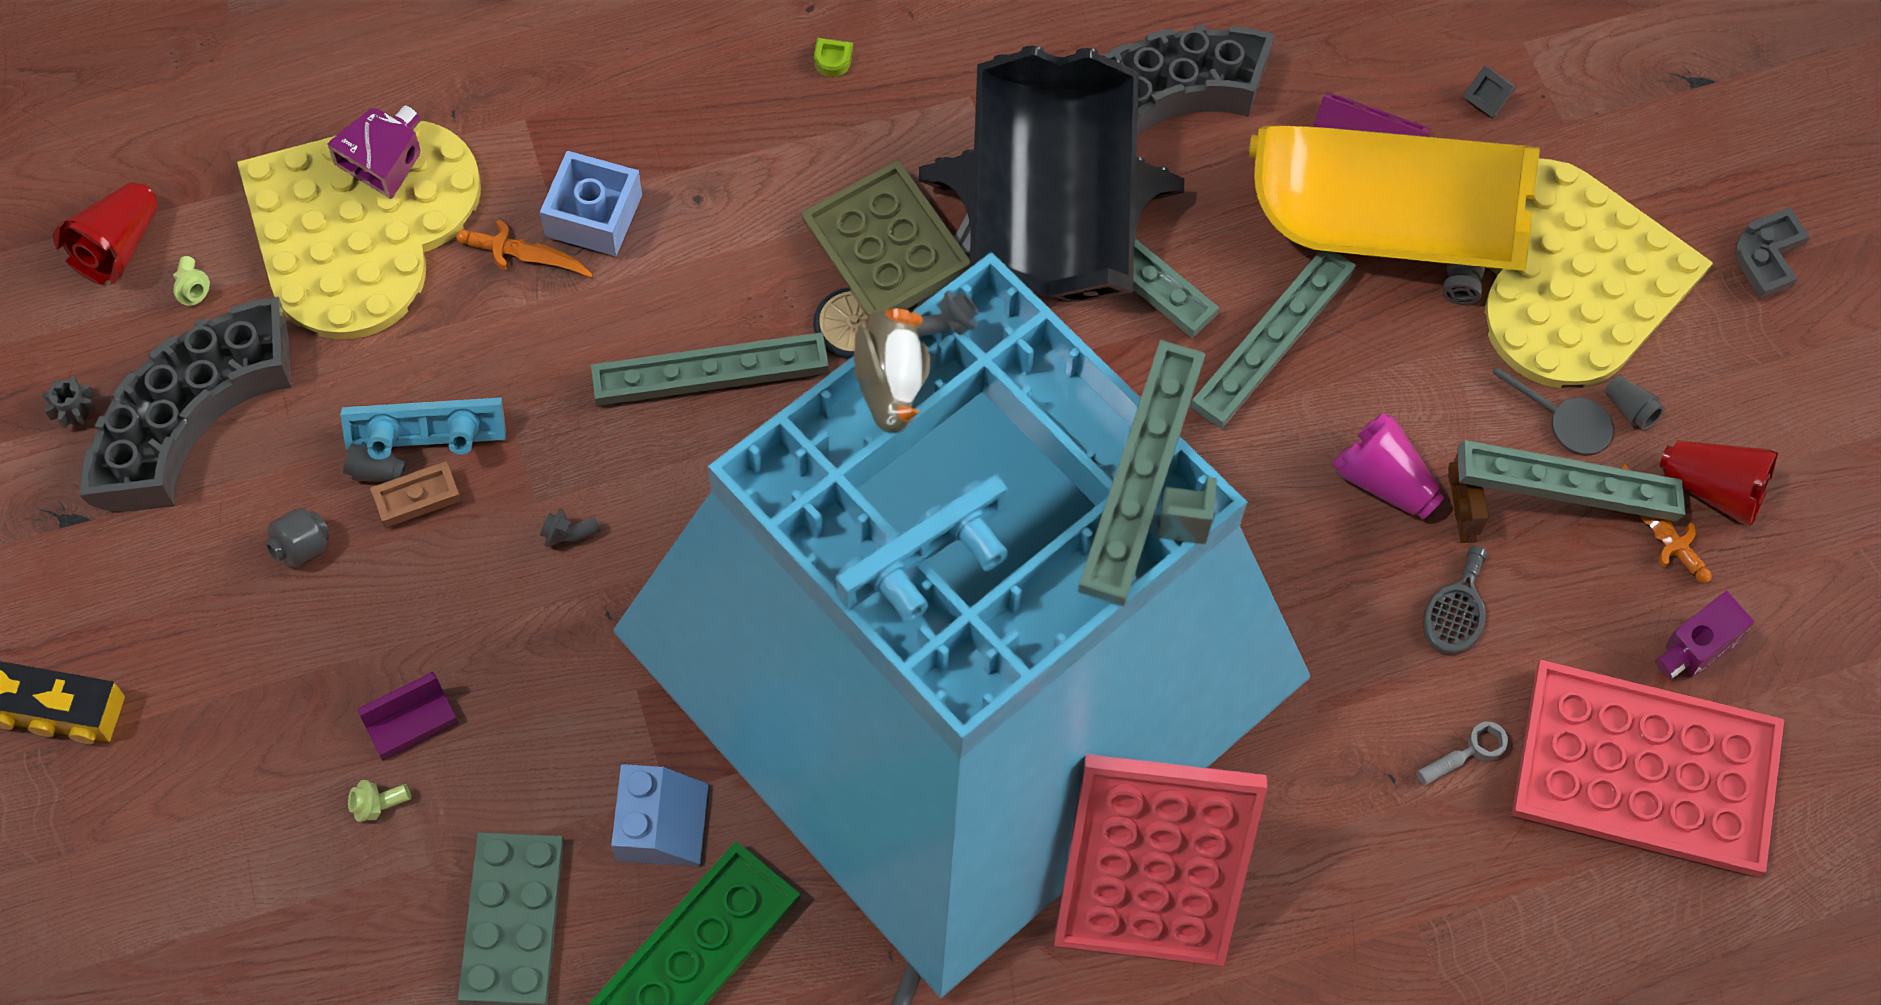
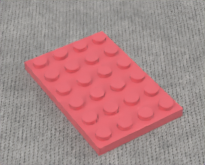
(1649, 768)
(1158, 859)

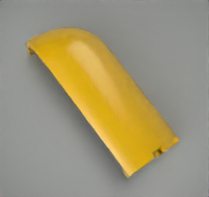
(1397, 194)

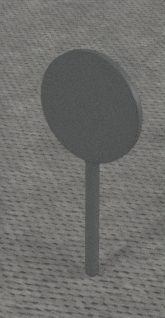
(1576, 423)

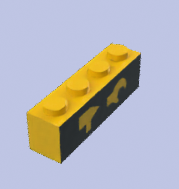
(58, 703)

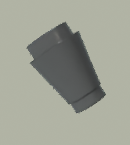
(1634, 402)
(366, 468)

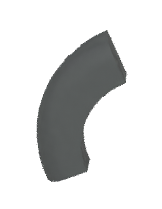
(1196, 71)
(176, 398)

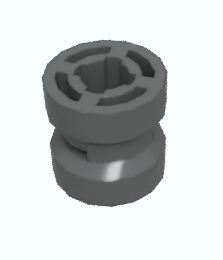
(1463, 284)

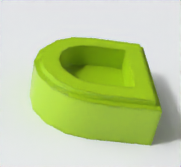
(832, 57)

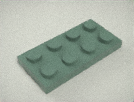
(511, 920)

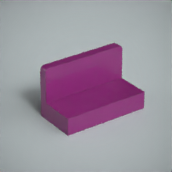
(407, 716)

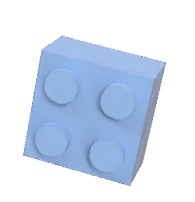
(591, 203)

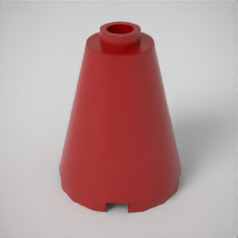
(107, 232)
(1723, 475)

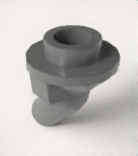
(957, 314)
(558, 529)

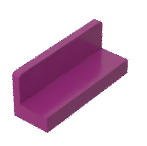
(1351, 115)

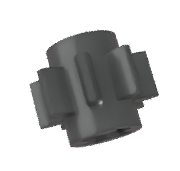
(69, 402)

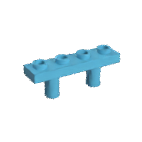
(424, 424)
(936, 530)

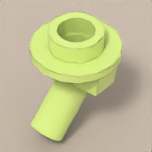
(190, 283)
(368, 802)

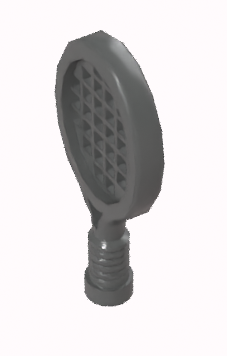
(1476, 557)

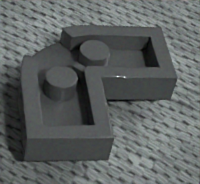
(1761, 248)

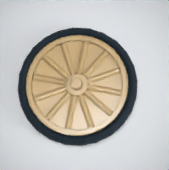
(839, 320)

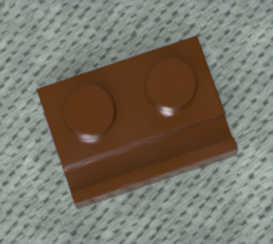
(1468, 506)

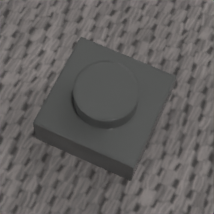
(1489, 91)

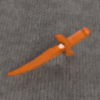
(521, 249)
(1677, 545)

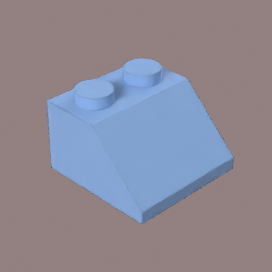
(659, 817)

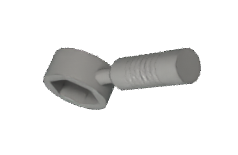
(1457, 758)

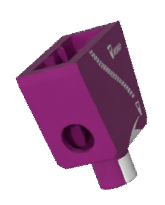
(378, 149)
(1705, 637)

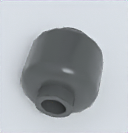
(297, 537)

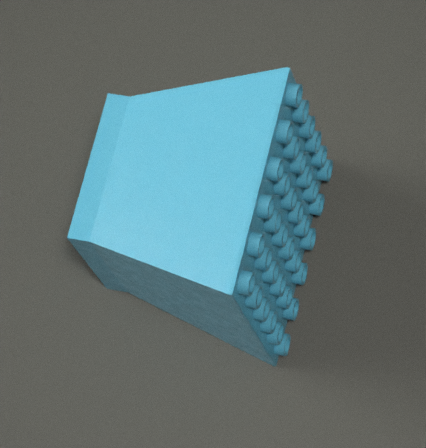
(952, 748)

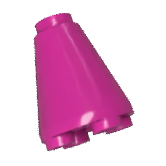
(1389, 468)

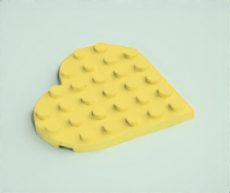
(341, 249)
(1591, 284)

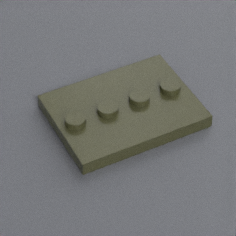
(886, 241)

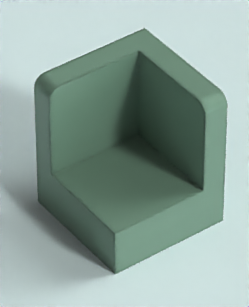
(1187, 513)

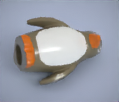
(891, 366)

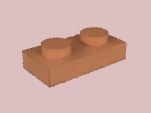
(415, 494)

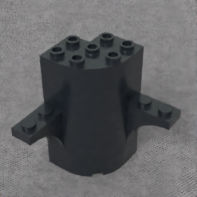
(1056, 172)

